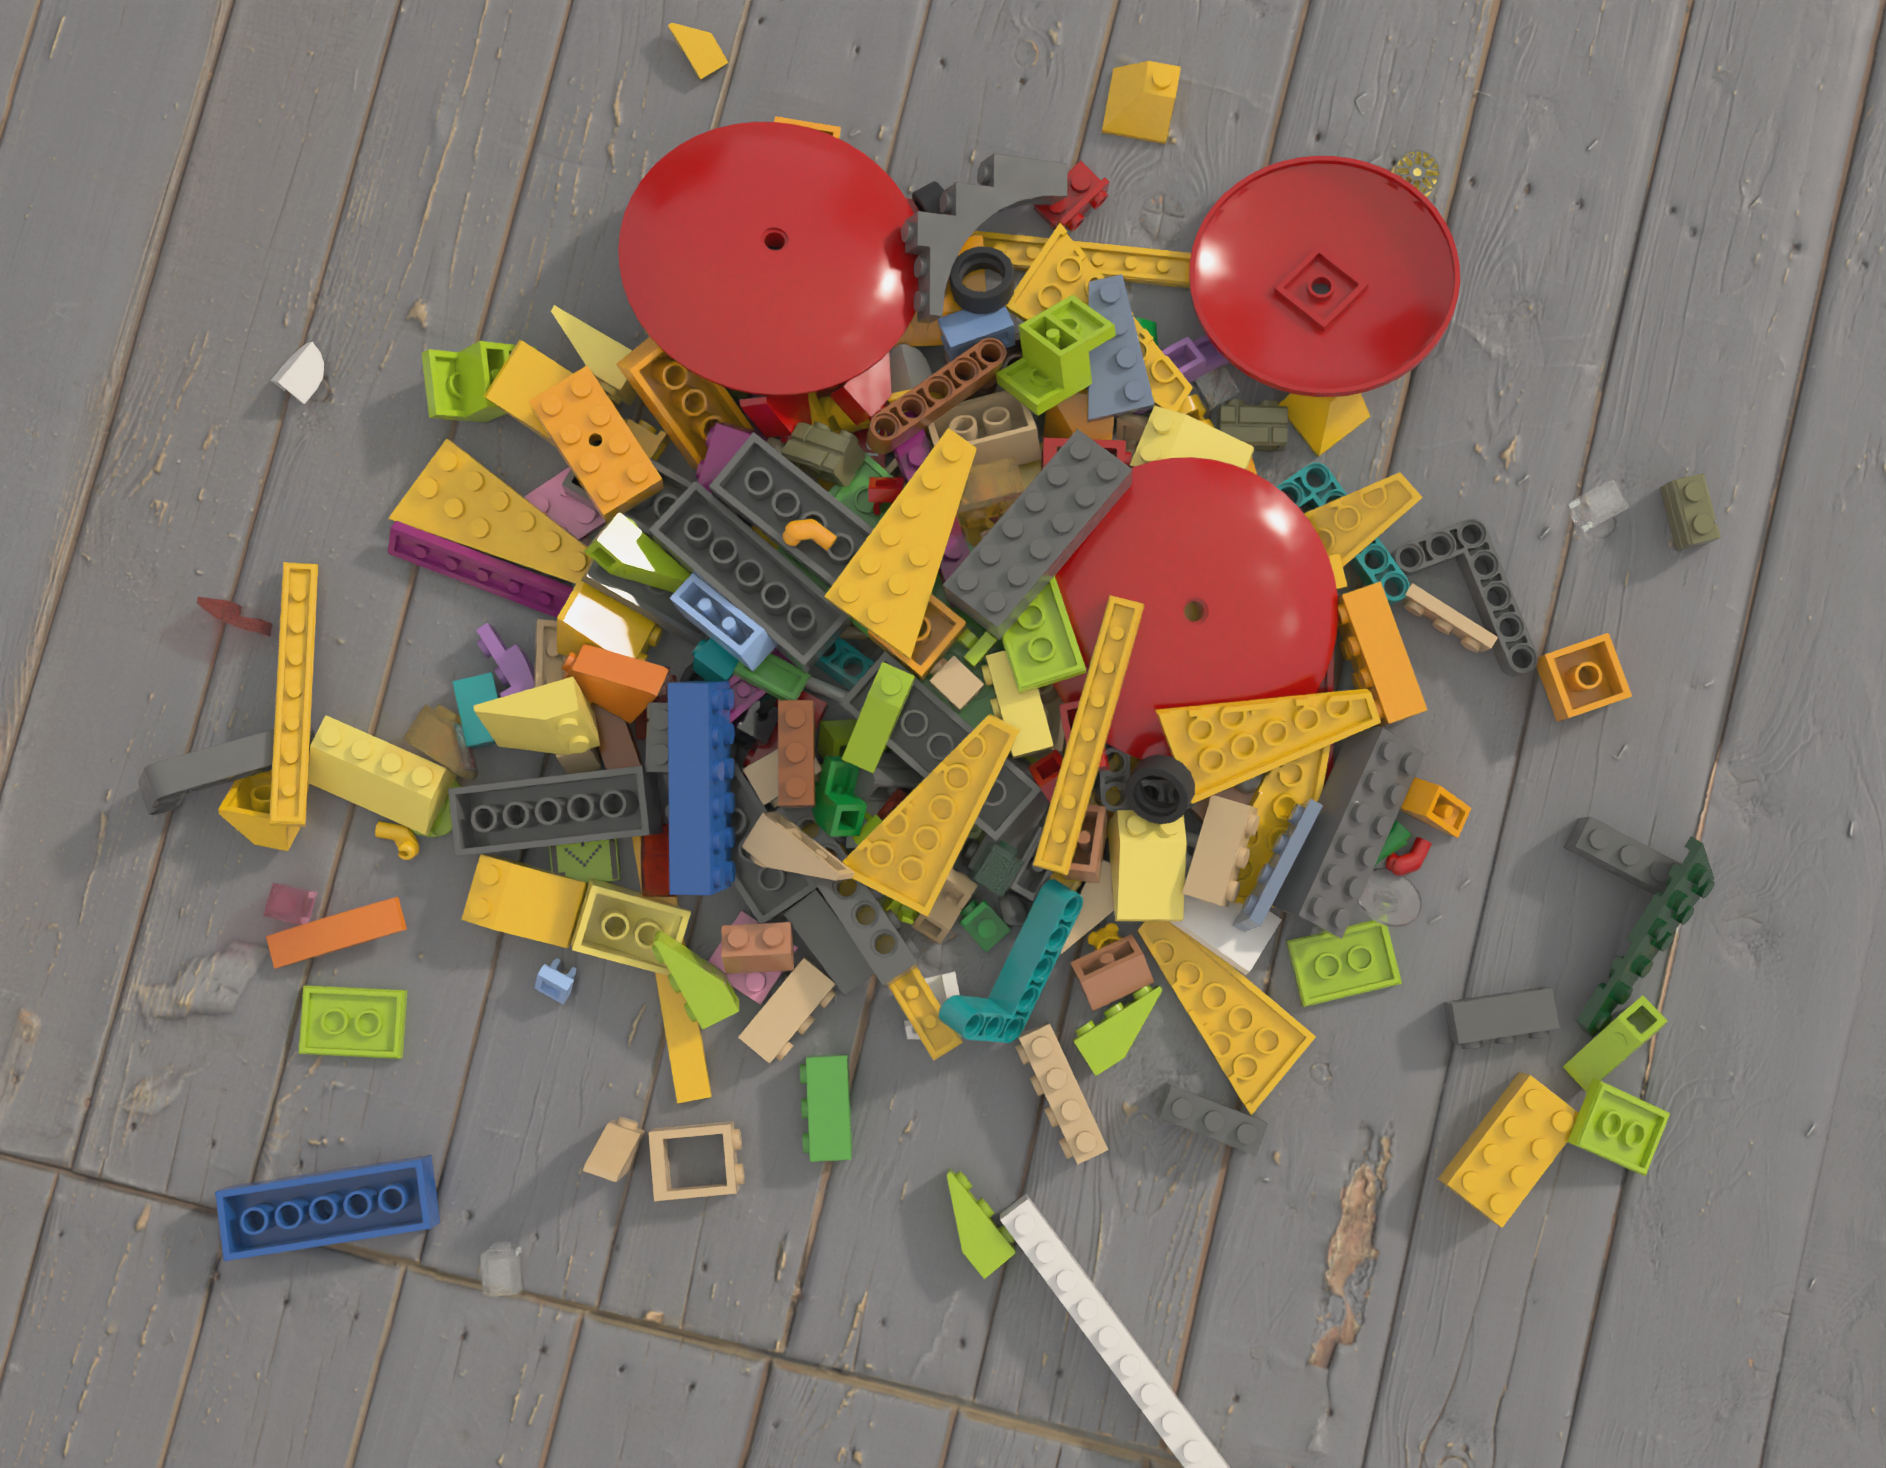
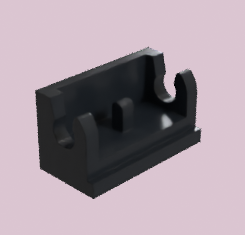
(754, 727)

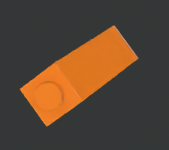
(614, 680)

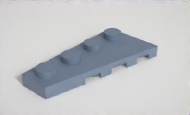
(1117, 366)
(1276, 870)

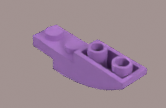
(1192, 359)
(513, 663)

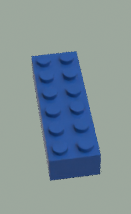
(700, 787)
(327, 1207)

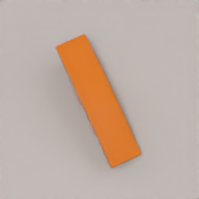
(336, 932)

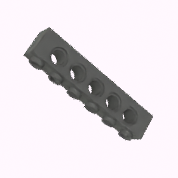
(887, 966)

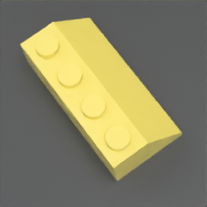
(378, 775)

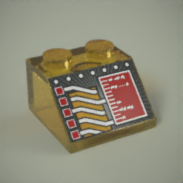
(441, 737)

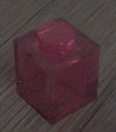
(290, 903)

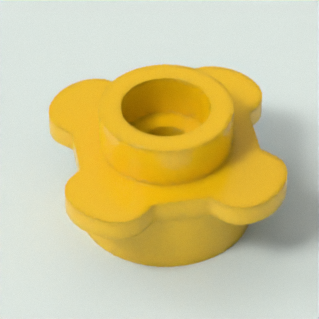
(1104, 936)

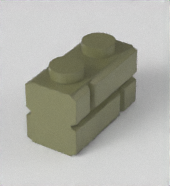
(1258, 426)
(824, 453)
(1690, 512)

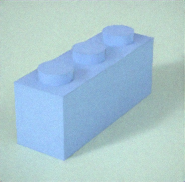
(723, 622)

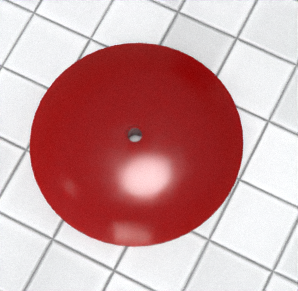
(758, 315)
(1233, 551)

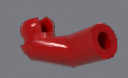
(1411, 861)

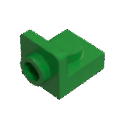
(983, 924)

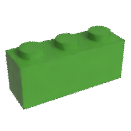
(827, 1107)

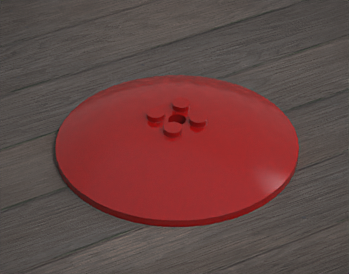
(1336, 226)

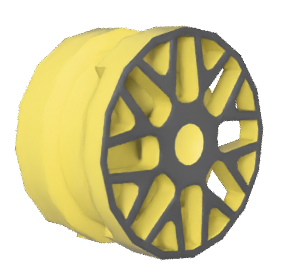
(1418, 170)

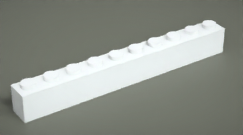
(1110, 1336)

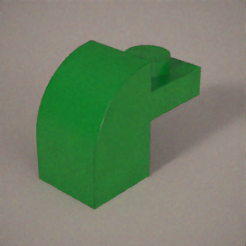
(836, 805)

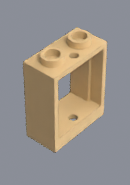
(660, 1160)

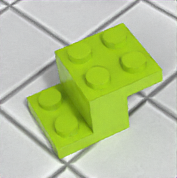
(1055, 354)
(460, 380)

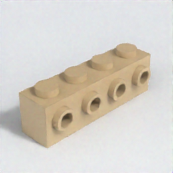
(1057, 1082)

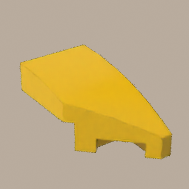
(699, 49)

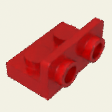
(1083, 192)

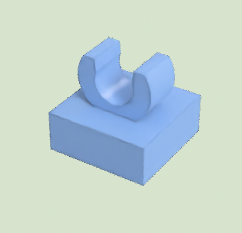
(554, 983)

